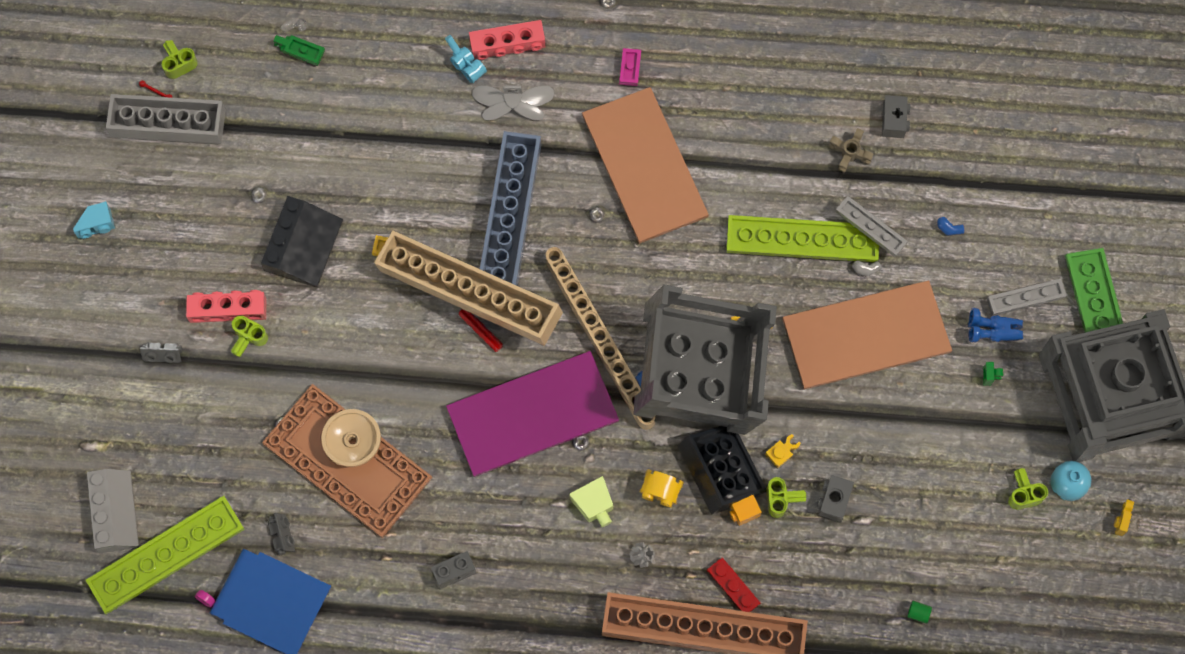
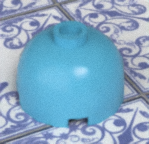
(1071, 480)

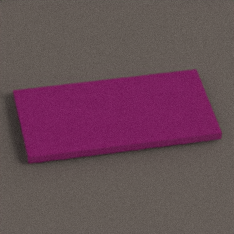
(532, 413)

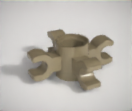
(837, 144)

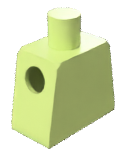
(594, 501)

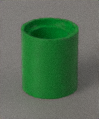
(919, 612)

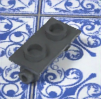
(154, 353)
(280, 525)

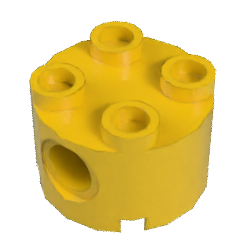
(661, 487)

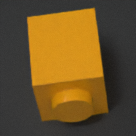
(745, 510)

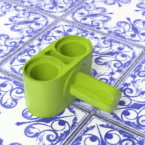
(176, 58)
(247, 335)
(1026, 491)
(782, 497)

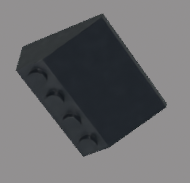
(301, 242)
(721, 468)

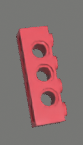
(513, 32)
(216, 313)

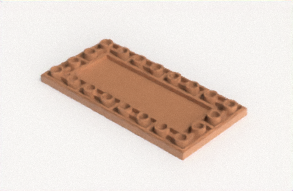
(645, 165)
(866, 334)
(371, 492)

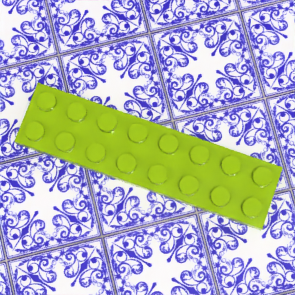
(799, 239)
(164, 555)

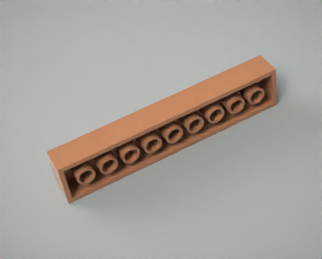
(701, 626)

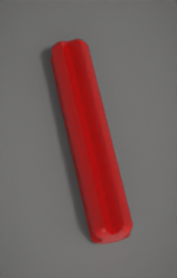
(481, 330)

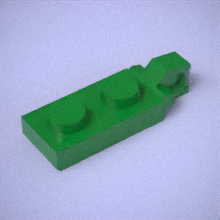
(300, 49)

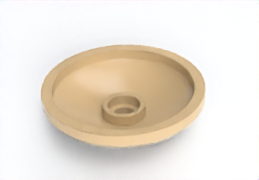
(346, 426)

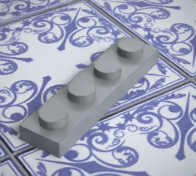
(871, 226)
(1026, 297)

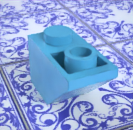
(94, 220)

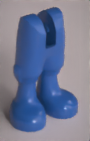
(1002, 327)

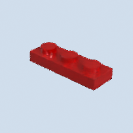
(733, 586)

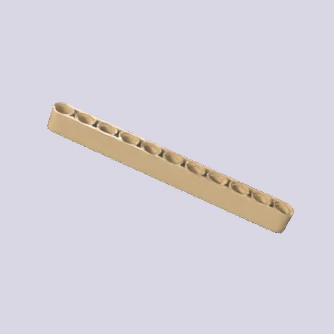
(595, 329)

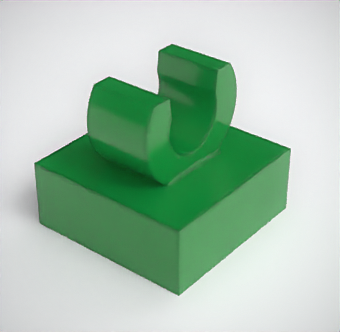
(991, 374)

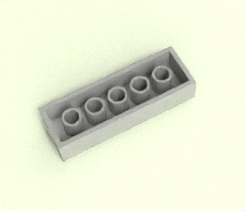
(165, 119)

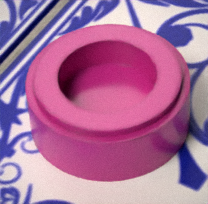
(205, 598)

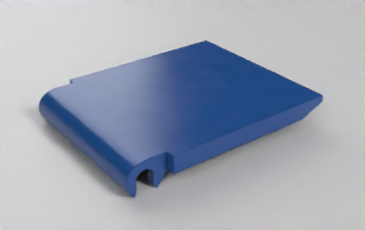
(270, 601)

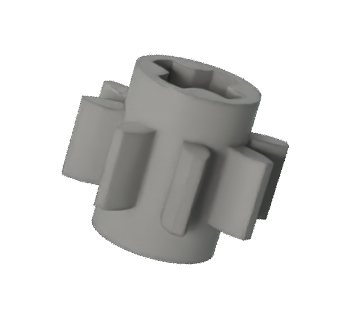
(642, 554)

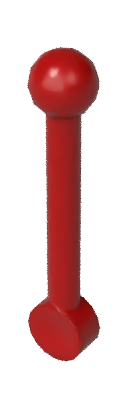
(142, 83)

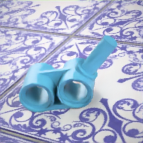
(463, 61)

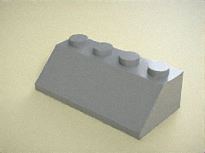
(112, 510)

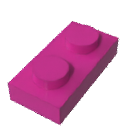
(630, 67)

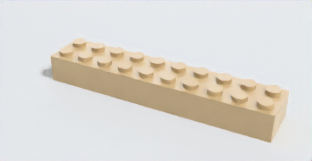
(469, 288)

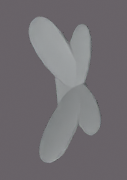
(523, 103)

